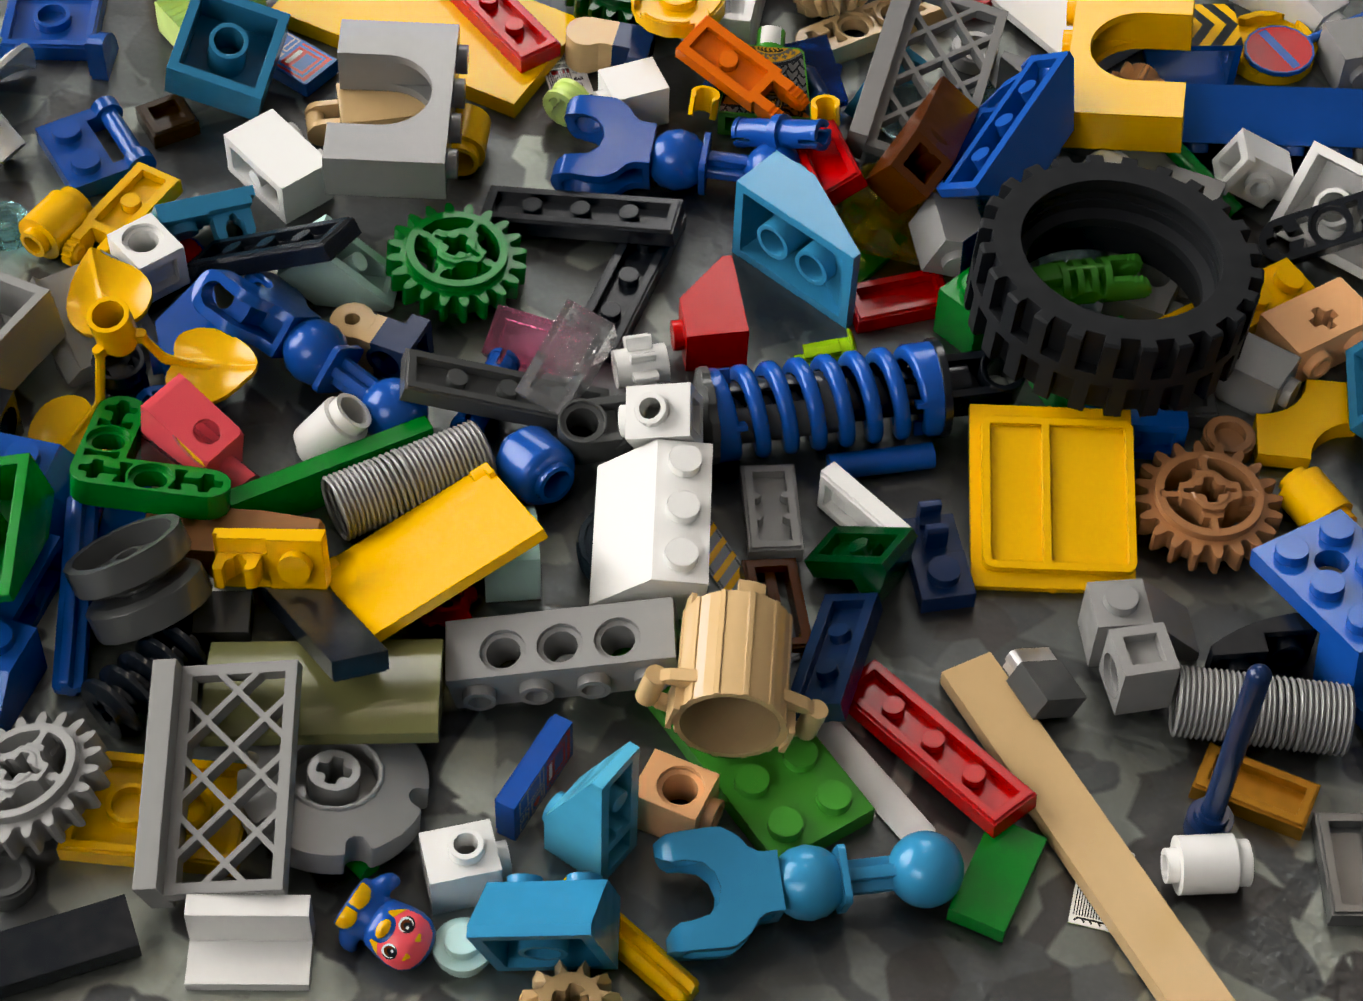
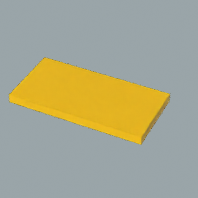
(490, 76)

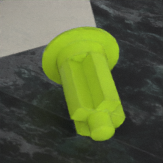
(833, 347)

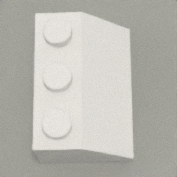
(1321, 179)
(653, 524)

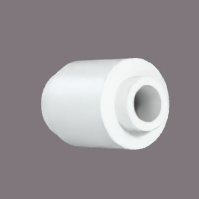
(332, 425)
(1207, 864)

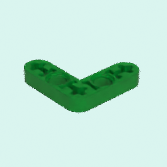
(118, 478)

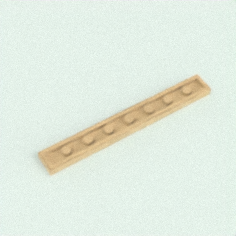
(1083, 837)

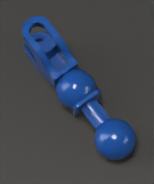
(634, 154)
(312, 349)

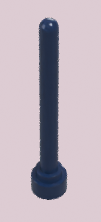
(1212, 812)

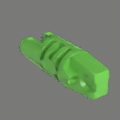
(1096, 279)

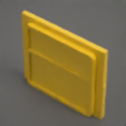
(1050, 498)

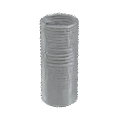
(367, 497)
(1315, 714)

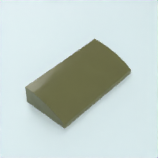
(368, 709)

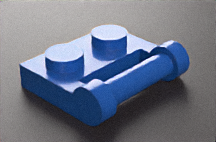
(80, 156)

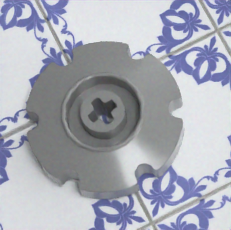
(347, 802)

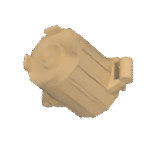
(733, 677)

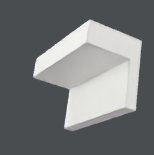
(249, 942)

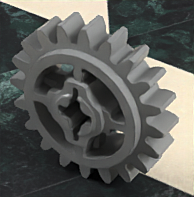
(35, 793)

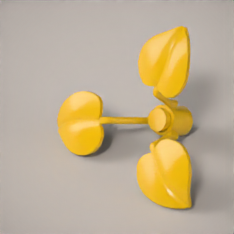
(105, 305)

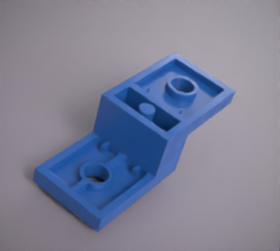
(1323, 597)

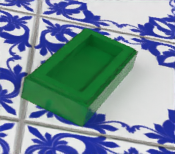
(997, 881)

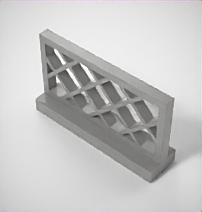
(891, 53)
(168, 771)

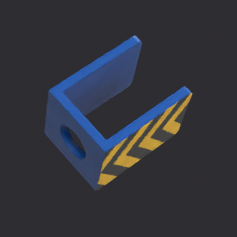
(1213, 52)

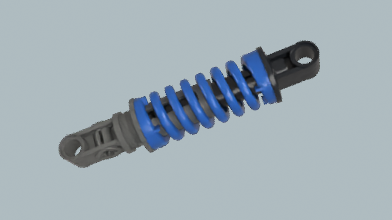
(813, 401)

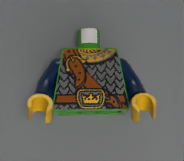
(771, 44)

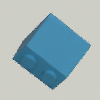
(537, 922)

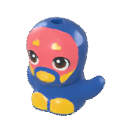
(388, 927)

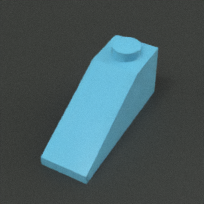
(598, 816)

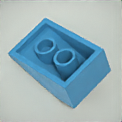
(796, 236)

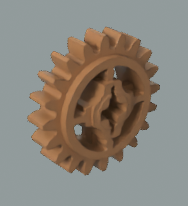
(1202, 512)

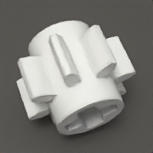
(640, 362)

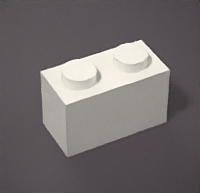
(278, 164)

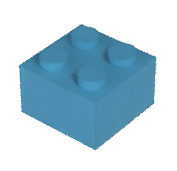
(227, 54)

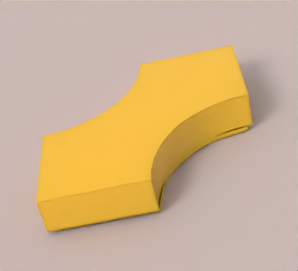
(1293, 434)

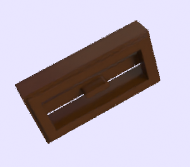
(795, 595)

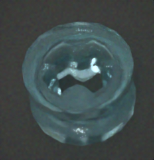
(11, 214)

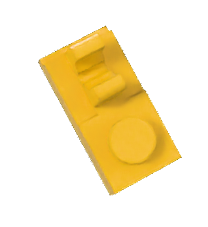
(271, 558)

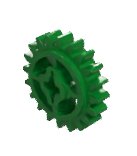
(457, 268)

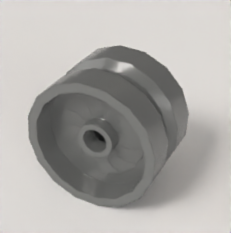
(138, 579)

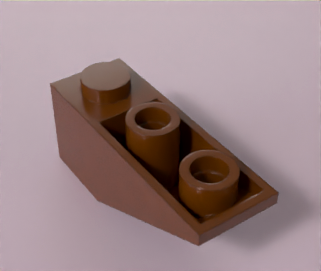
(923, 148)

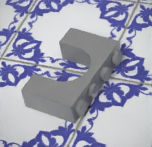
(410, 155)

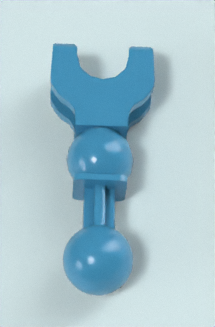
(801, 882)

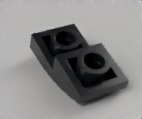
(1275, 641)

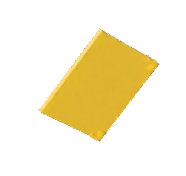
(433, 552)

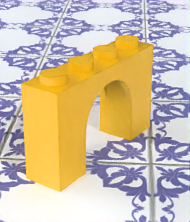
(1116, 110)

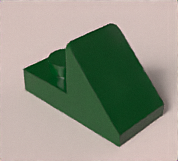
(867, 555)

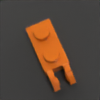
(738, 69)

